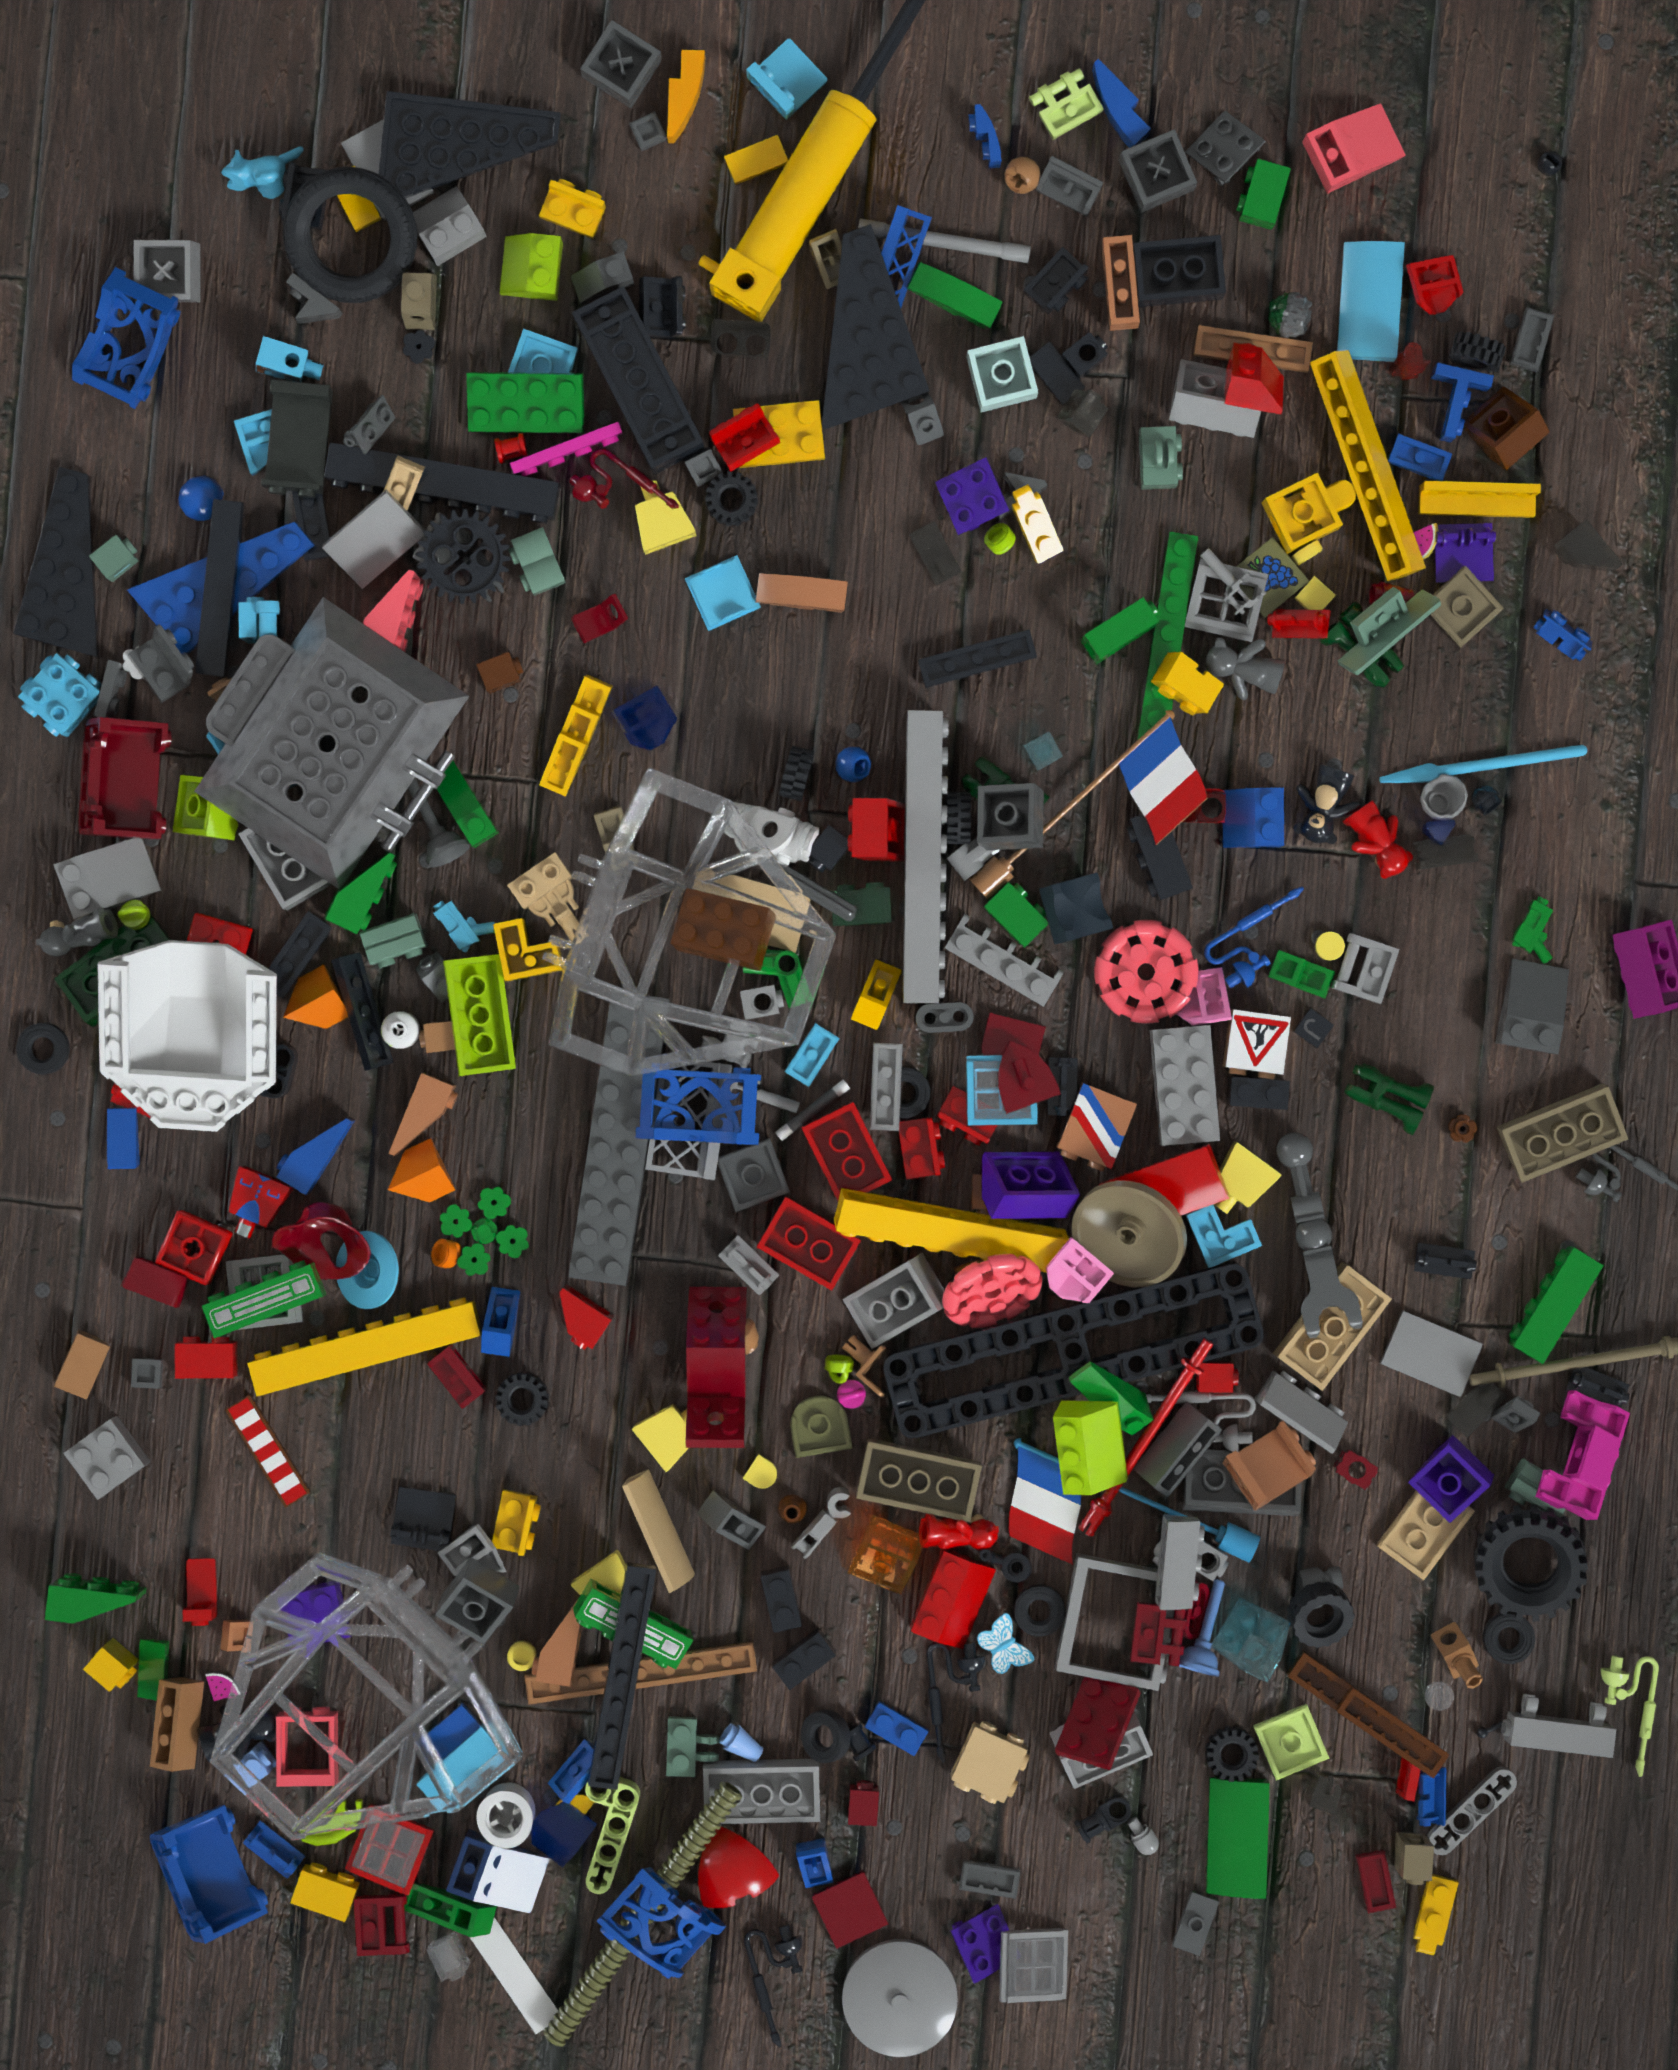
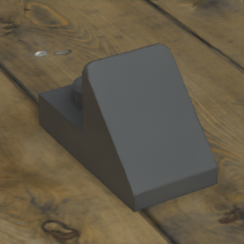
(317, 306)
(1017, 481)

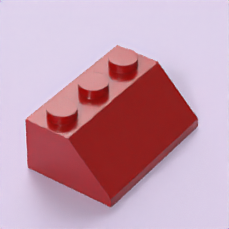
(952, 1599)

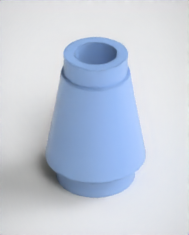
(739, 1742)

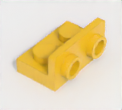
(573, 208)
(515, 1522)

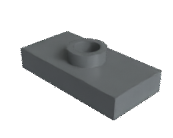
(1531, 339)
(989, 1878)
(1195, 1922)

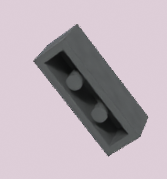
(1177, 1449)

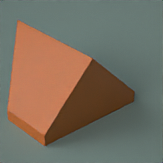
(316, 1000)
(422, 1174)

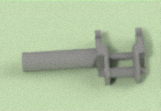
(1229, 579)
(771, 1098)

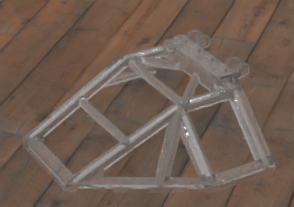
(606, 903)
(429, 1645)

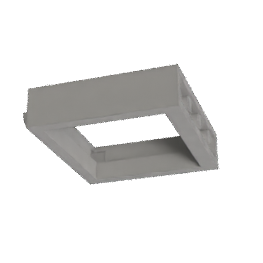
(1070, 1620)

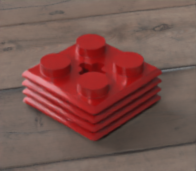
(210, 929)
(176, 1254)

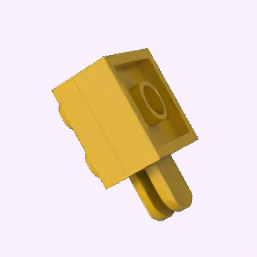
(1308, 510)

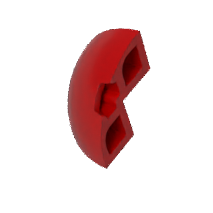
(732, 1870)

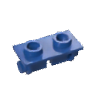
(1573, 639)
(1432, 1799)
(274, 1849)

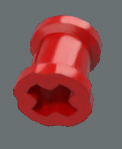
(511, 448)

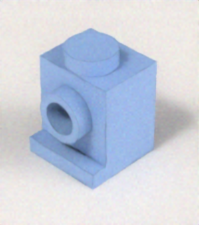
(259, 1760)

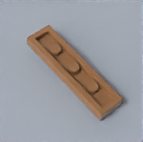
(1283, 352)

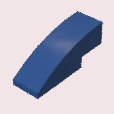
(1119, 106)

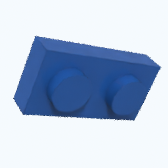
(1419, 458)
(896, 1728)
(573, 1773)

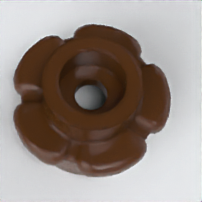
(1454, 1128)

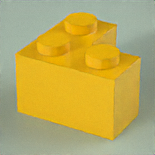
(517, 956)

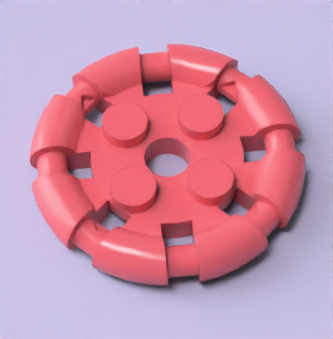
(1142, 989)
(982, 1297)

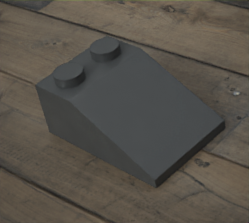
(1533, 1007)

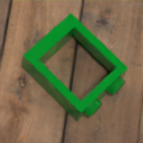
(1120, 630)

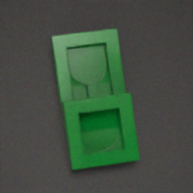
(1301, 974)

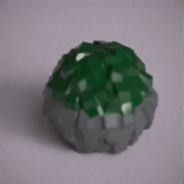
(1290, 314)

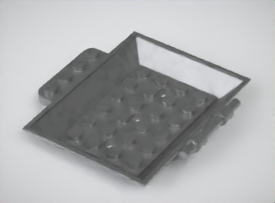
(295, 696)

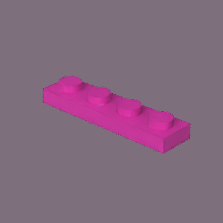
(555, 455)

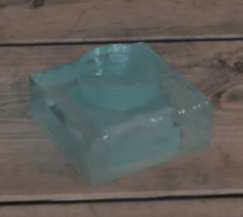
(1043, 751)

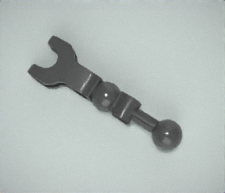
(1314, 1237)

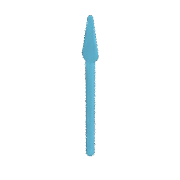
(1429, 771)

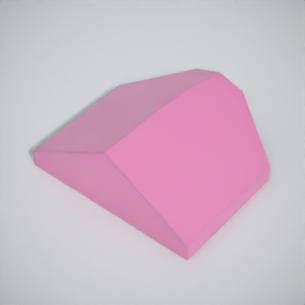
(1208, 1000)
(1076, 1273)

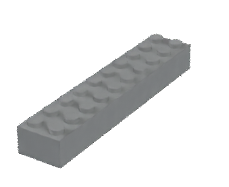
(923, 856)

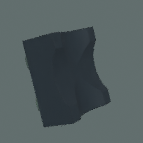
(1075, 908)

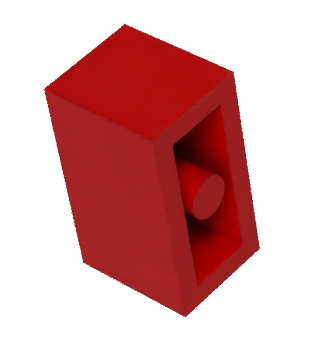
(206, 1358)

